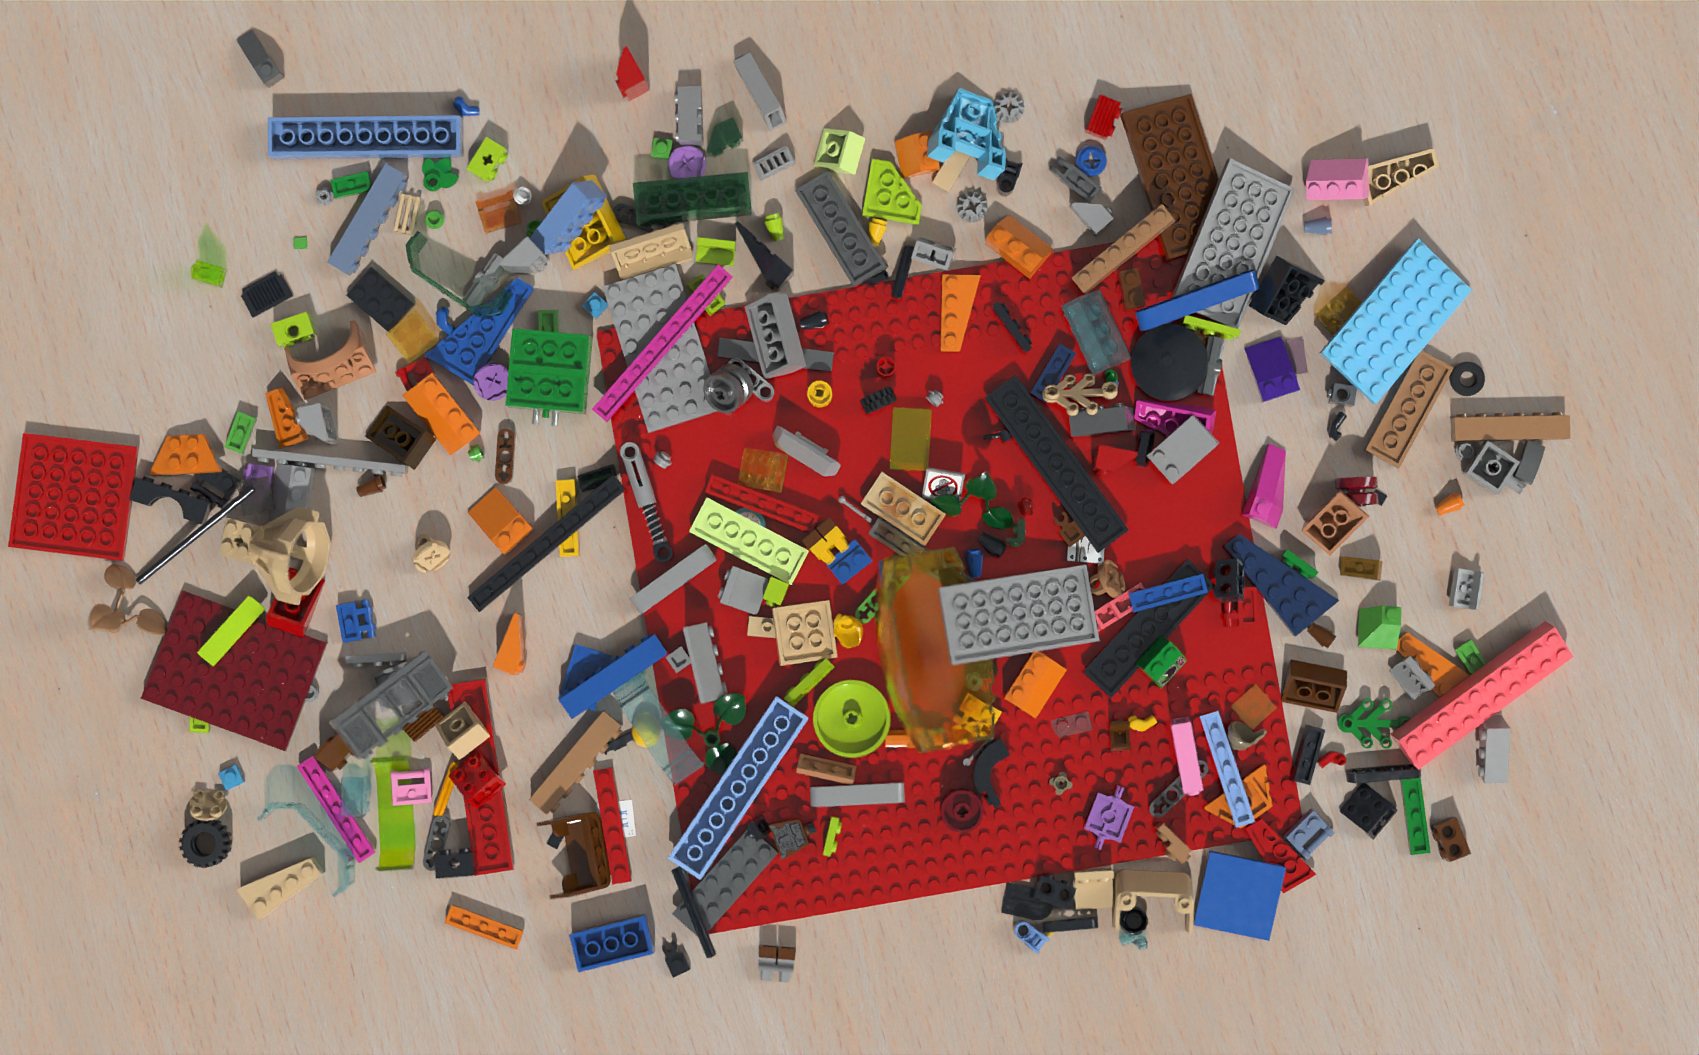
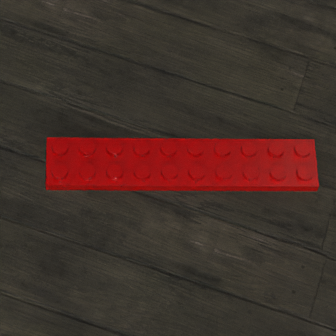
(489, 823)

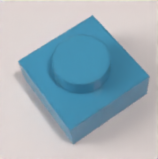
(595, 305)
(231, 777)

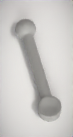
(841, 499)
(967, 761)

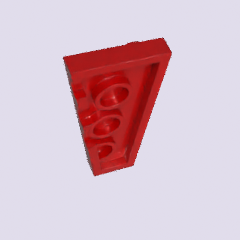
(1277, 851)

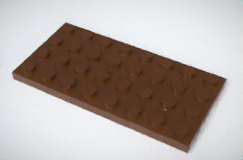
(1173, 166)

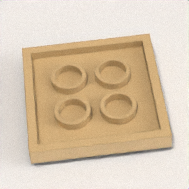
(804, 632)

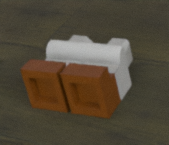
(768, 963)

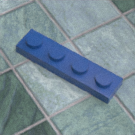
(1168, 593)

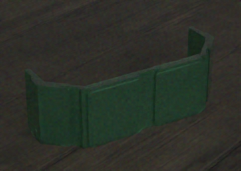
(498, 306)

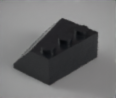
(1284, 290)

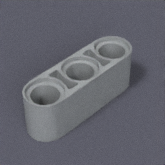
(760, 382)

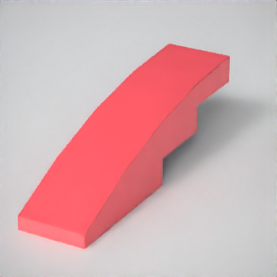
(1115, 608)

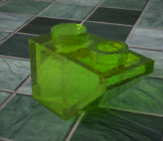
(208, 274)

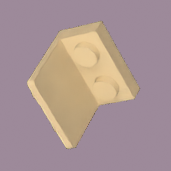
(1093, 889)

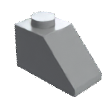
(1093, 216)

